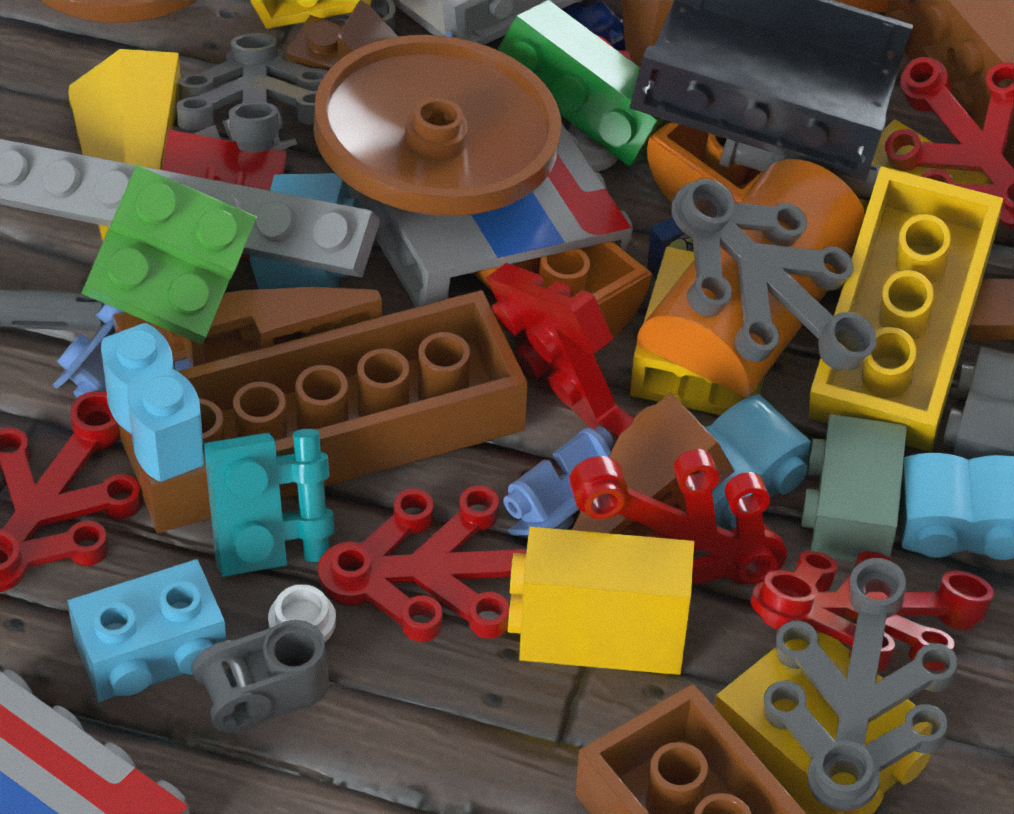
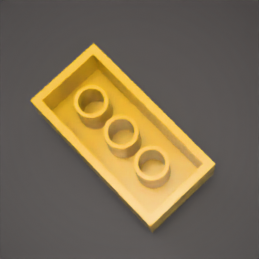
(917, 288)

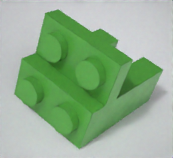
(169, 254)

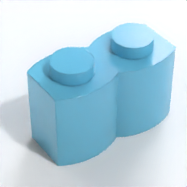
(153, 402)
(762, 443)
(957, 505)

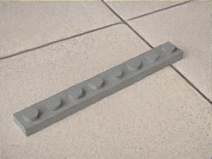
(285, 227)

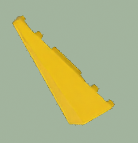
(127, 107)

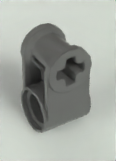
(262, 676)

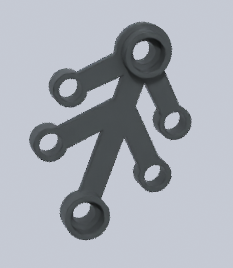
(254, 122)
(765, 270)
(858, 697)

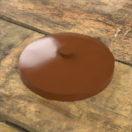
(436, 125)

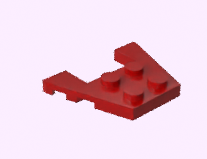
(559, 342)

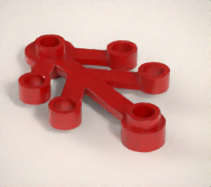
(976, 148)
(48, 503)
(740, 555)
(432, 567)
(802, 596)

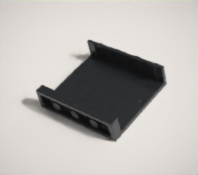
(777, 76)

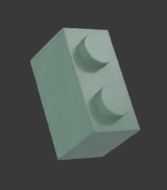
(857, 487)

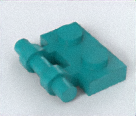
(247, 501)

